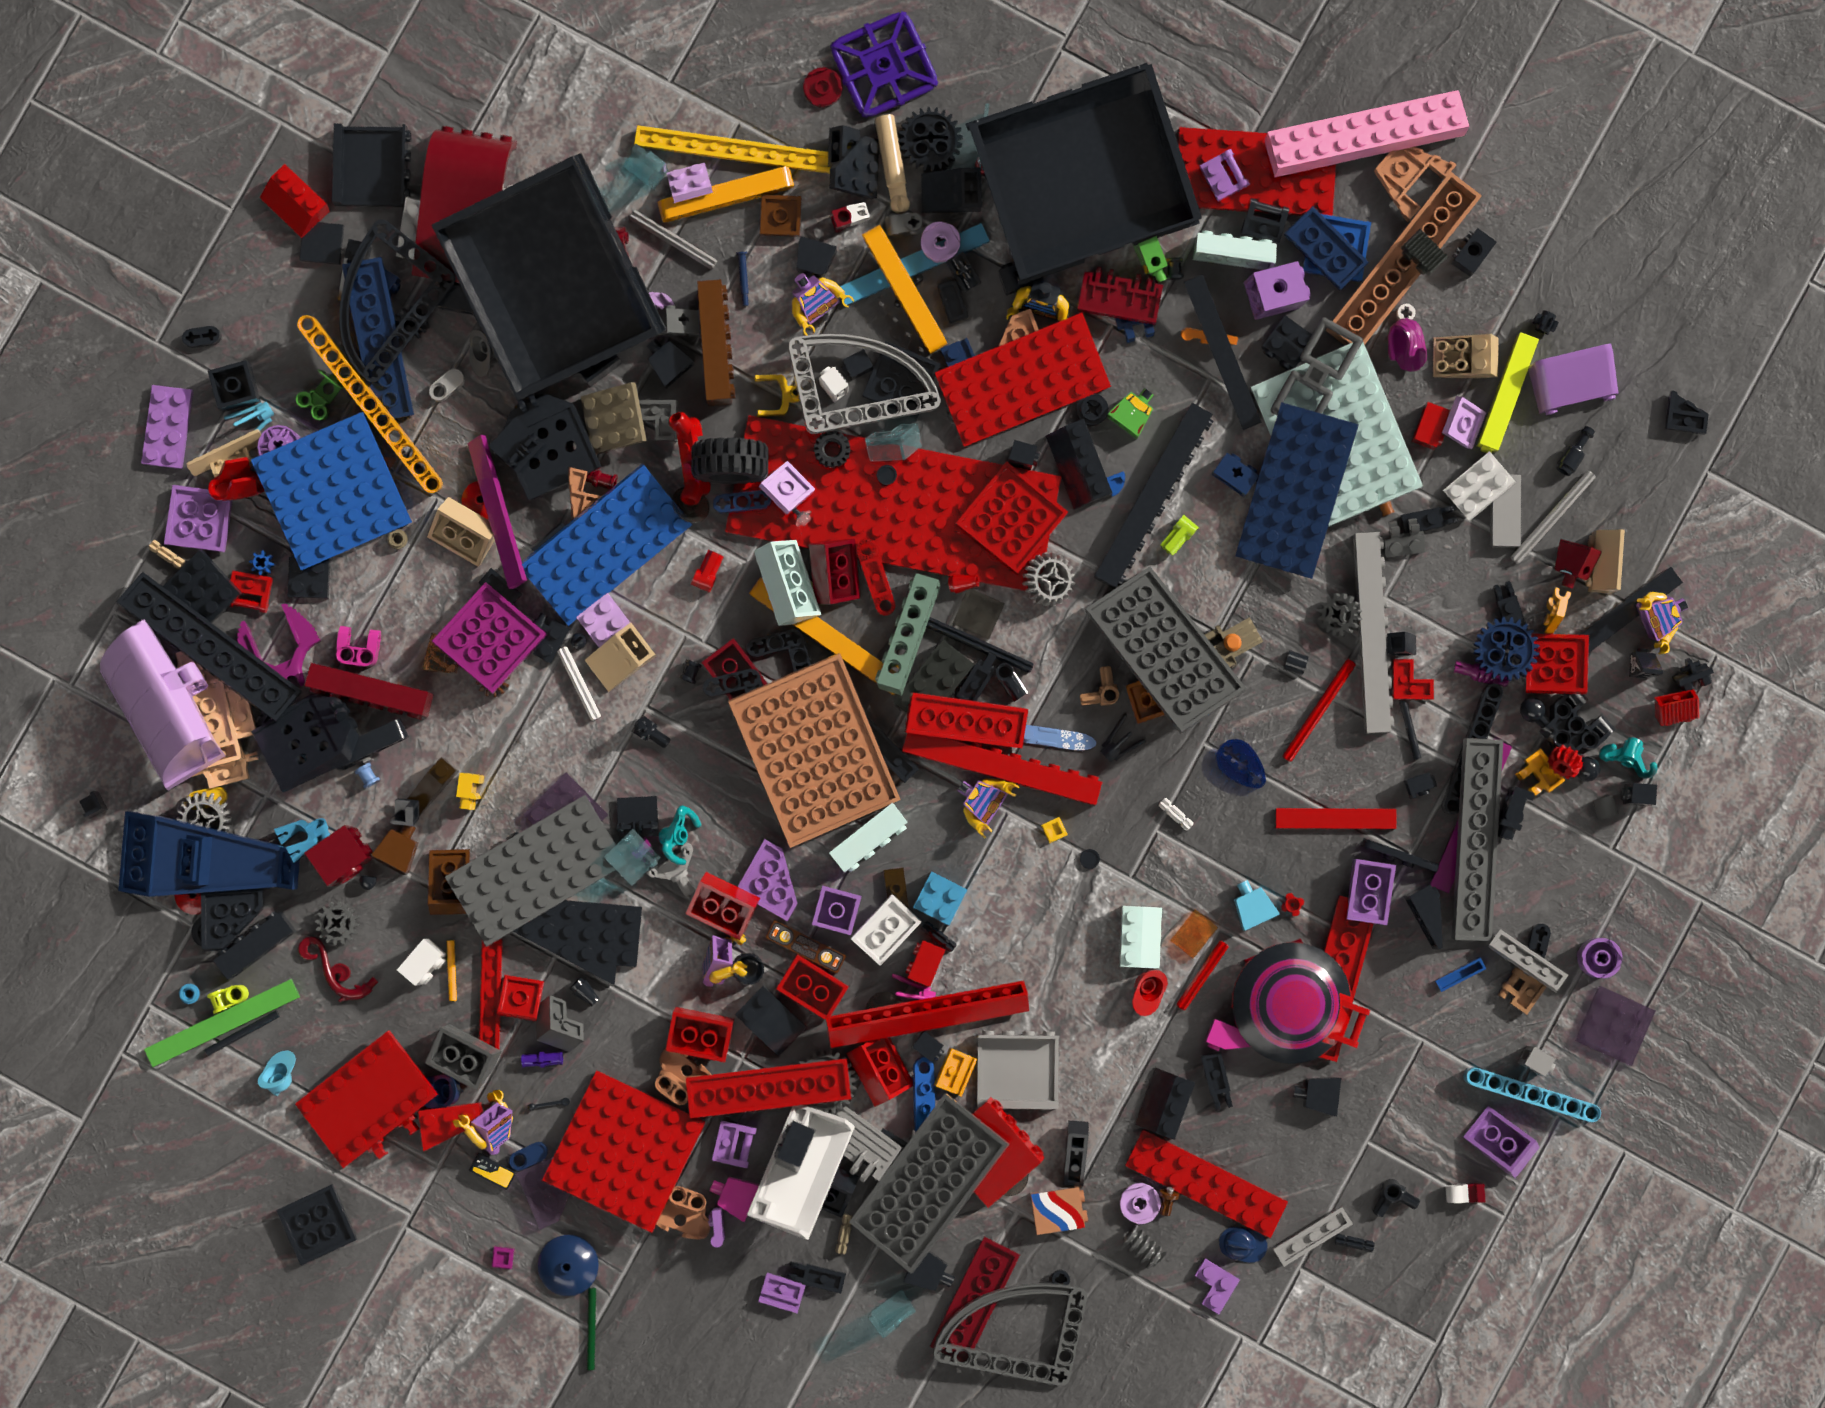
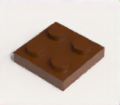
(780, 215)

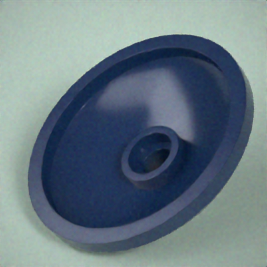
(580, 1257)

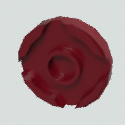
(822, 87)

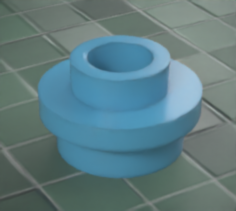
(183, 993)

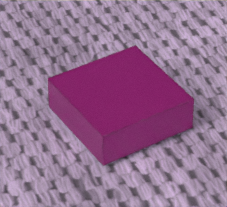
(503, 1257)

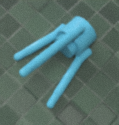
(261, 410)

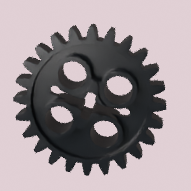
(929, 121)

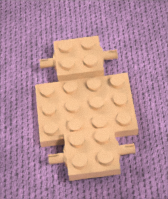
(229, 720)

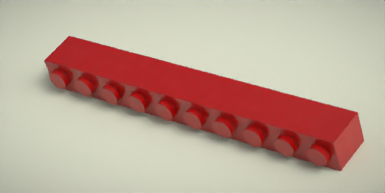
(1005, 767)
(927, 1014)

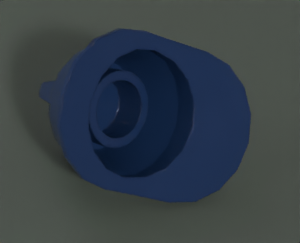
(447, 1089)
(1243, 1244)

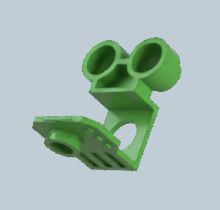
(318, 398)

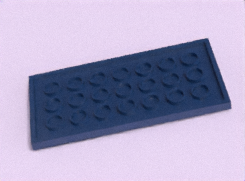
(1296, 490)

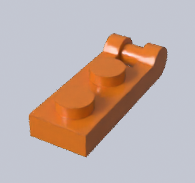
(1189, 333)

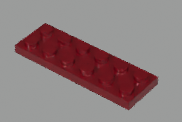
(986, 1273)

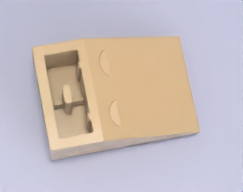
(1465, 356)
(620, 657)

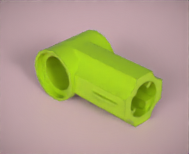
(1181, 532)

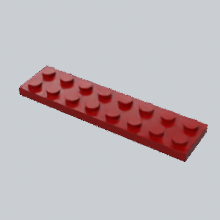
(1347, 946)
(768, 1088)
(1206, 1183)

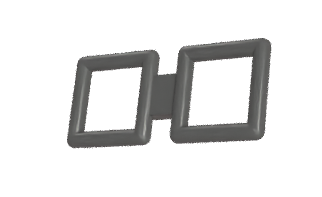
(1318, 371)

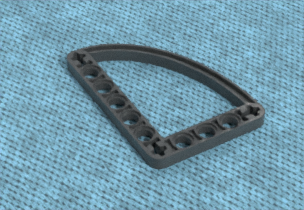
(1012, 1362)

